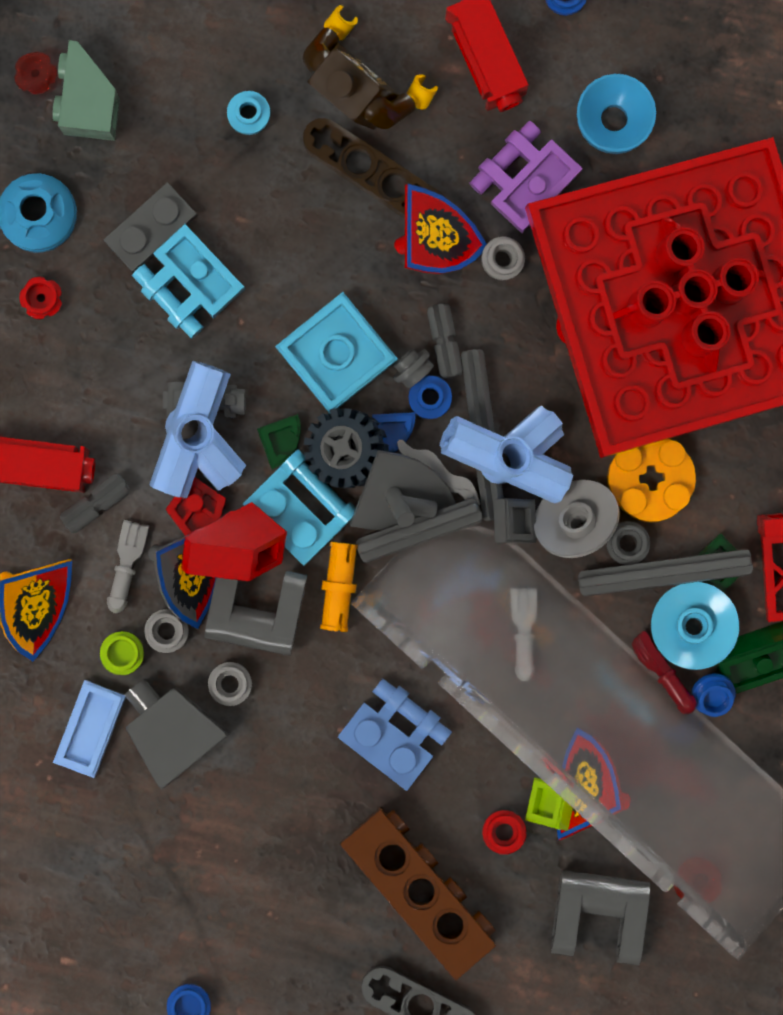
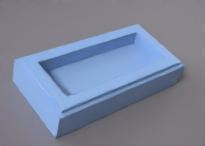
(89, 729)

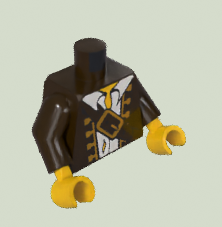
(353, 85)

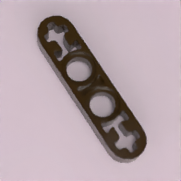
(380, 167)

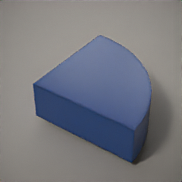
(396, 426)

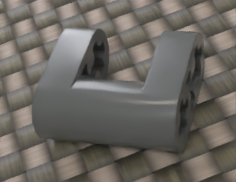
(253, 626)
(604, 897)

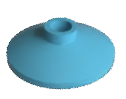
(711, 609)

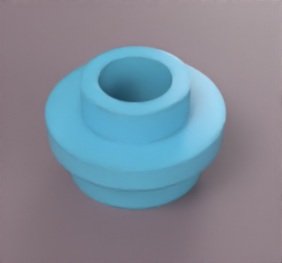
(252, 125)

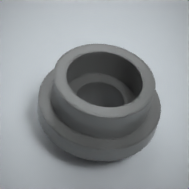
(412, 367)
(642, 543)

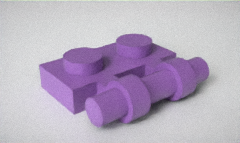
(543, 177)

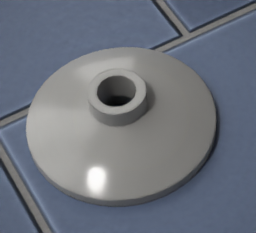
(583, 503)

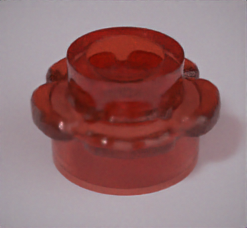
(30, 62)

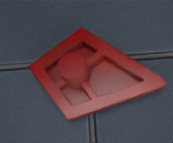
(198, 509)

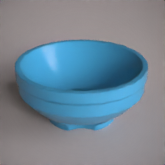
(618, 92)
(46, 232)

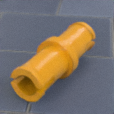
(339, 587)

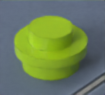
(121, 653)

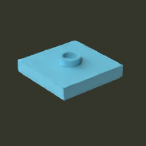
(336, 353)

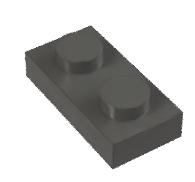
(150, 227)

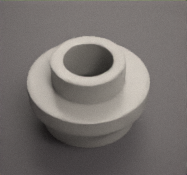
(515, 253)
(152, 631)
(215, 684)

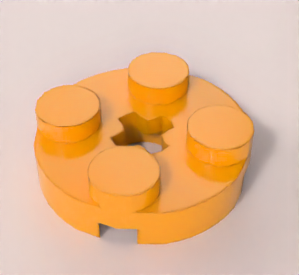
(671, 493)

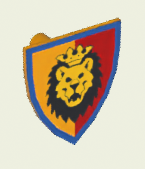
(34, 605)

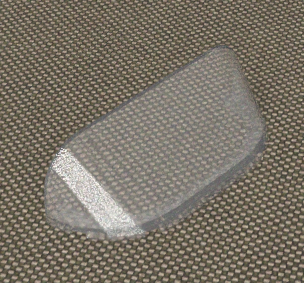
(591, 724)

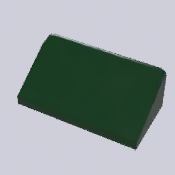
(755, 658)

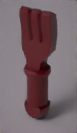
(655, 662)

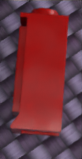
(487, 53)
(45, 465)

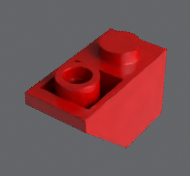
(235, 546)

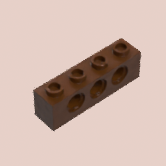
(455, 951)

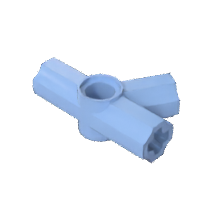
(523, 447)
(206, 448)

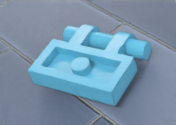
(198, 272)

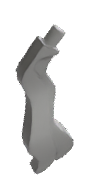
(455, 483)

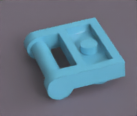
(305, 532)

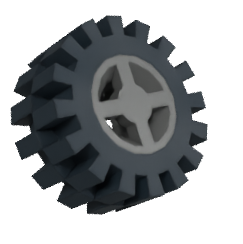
(331, 443)

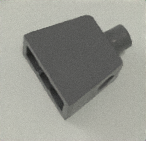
(170, 731)

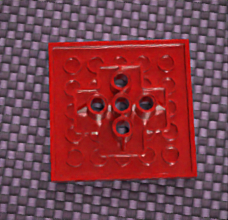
(612, 245)

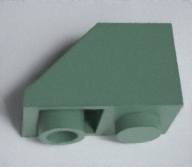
(88, 98)

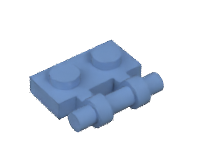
(386, 745)

